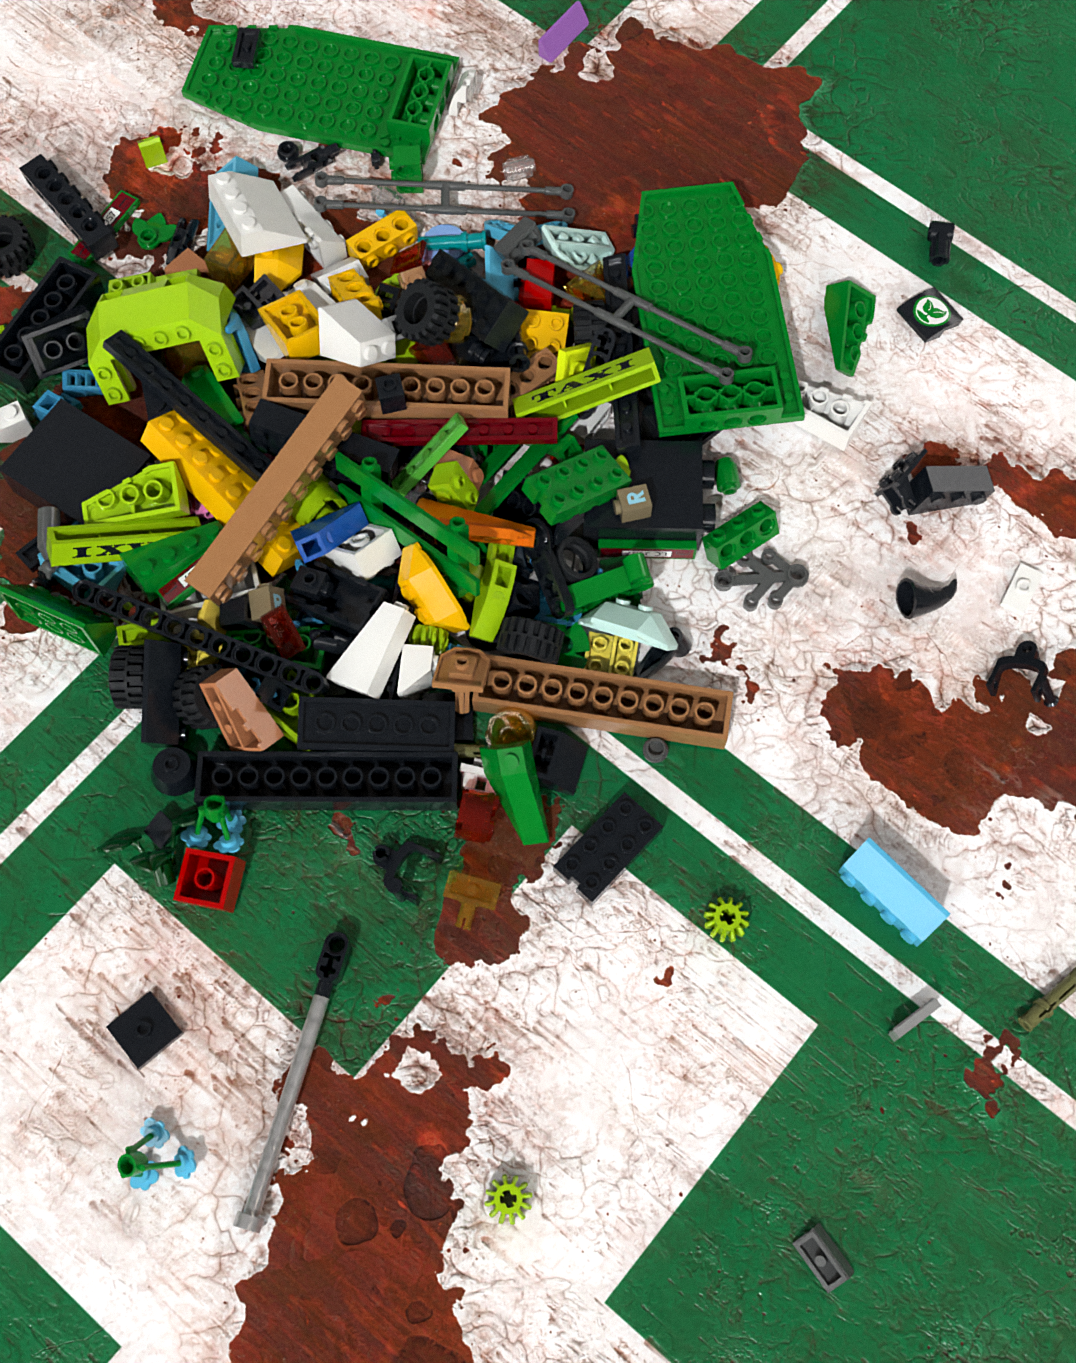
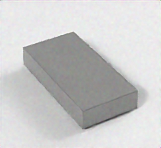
(914, 1019)

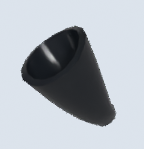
(918, 599)

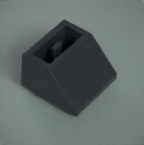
(558, 760)

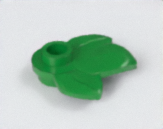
(153, 231)

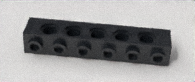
(69, 206)

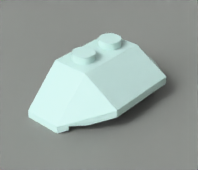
(576, 246)
(631, 622)

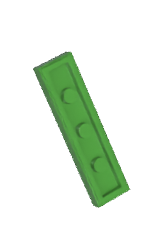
(430, 454)

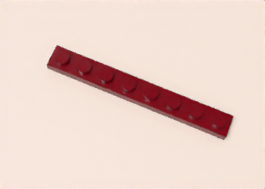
(480, 432)

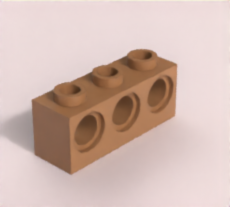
(535, 374)
(248, 393)

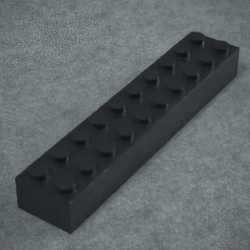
(329, 780)

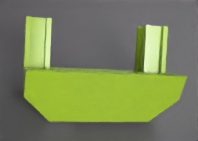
(158, 318)

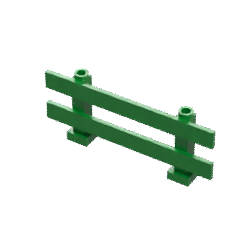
(564, 450)
(453, 535)

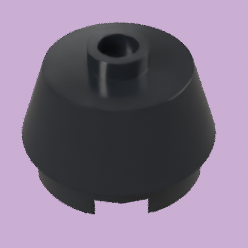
(174, 771)

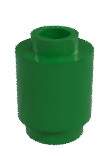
(727, 476)

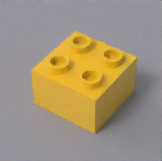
(545, 330)

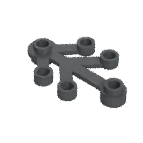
(765, 578)

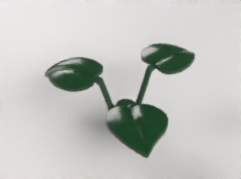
(157, 861)

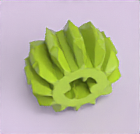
(429, 636)
(729, 911)
(502, 1207)

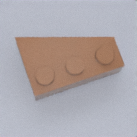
(239, 712)

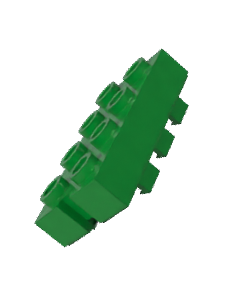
(576, 485)

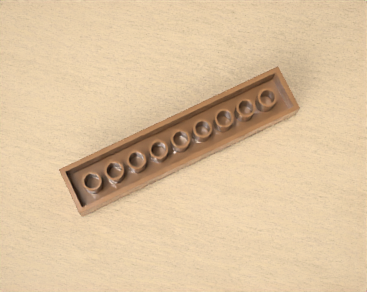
(428, 389)
(278, 491)
(607, 701)

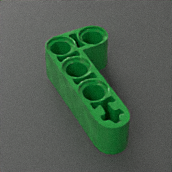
(619, 582)

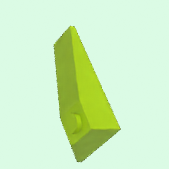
(149, 495)

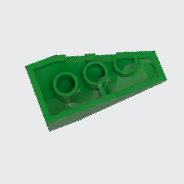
(847, 315)
(208, 389)
(514, 778)

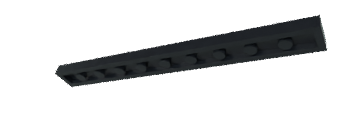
(187, 404)
(626, 407)

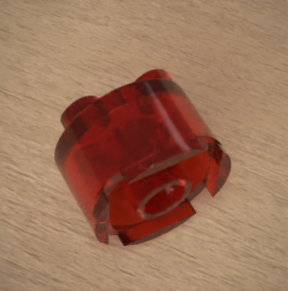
(475, 814)

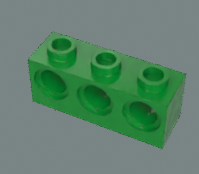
(740, 535)

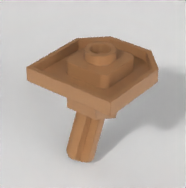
(462, 672)

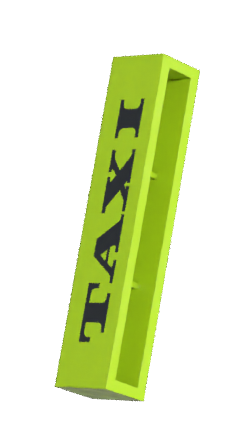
(590, 387)
(107, 540)

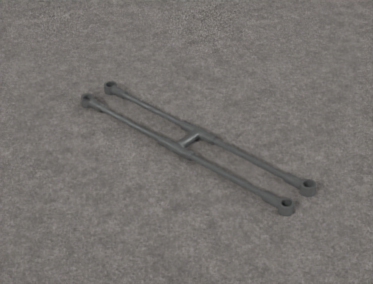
(321, 203)
(527, 248)

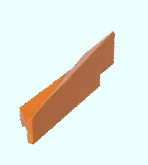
(482, 526)

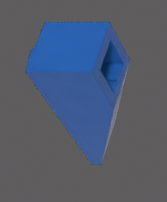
(329, 531)

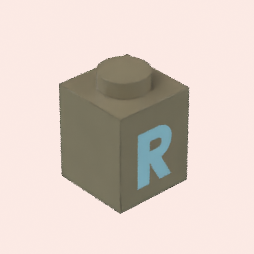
(633, 503)
(265, 599)

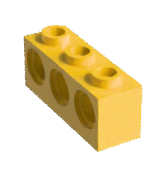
(382, 239)
(350, 286)

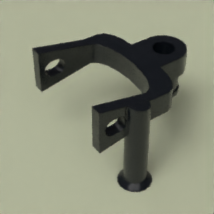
(1025, 658)
(394, 861)

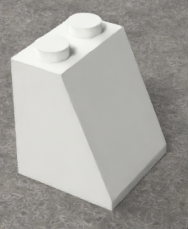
(354, 334)

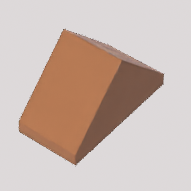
(186, 261)

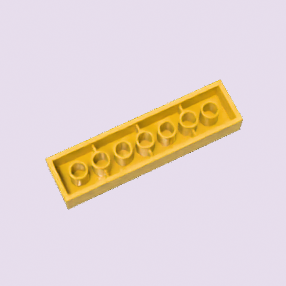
(215, 481)

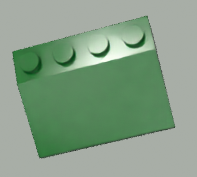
(60, 617)

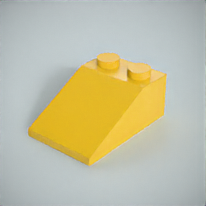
(293, 325)

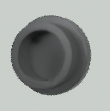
(655, 750)

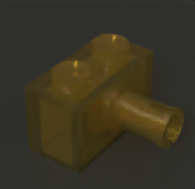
(471, 892)

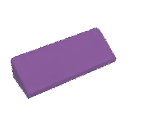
(563, 32)

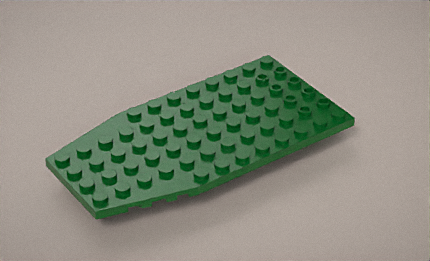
(326, 87)
(711, 269)

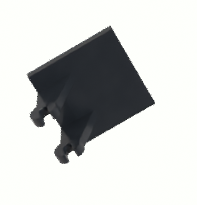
(896, 486)

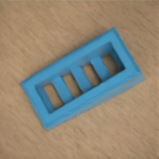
(79, 390)

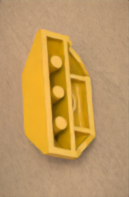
(280, 265)
(429, 592)

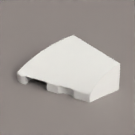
(464, 91)

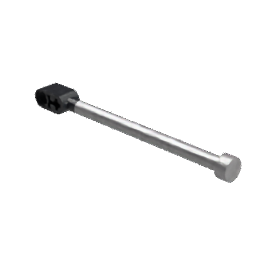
(249, 1218)

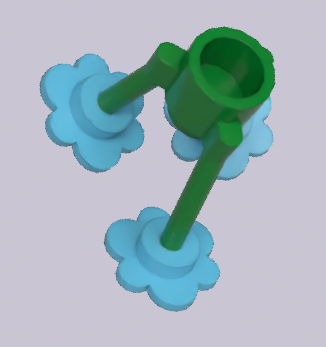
(227, 821)
(143, 1172)

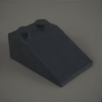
(59, 342)

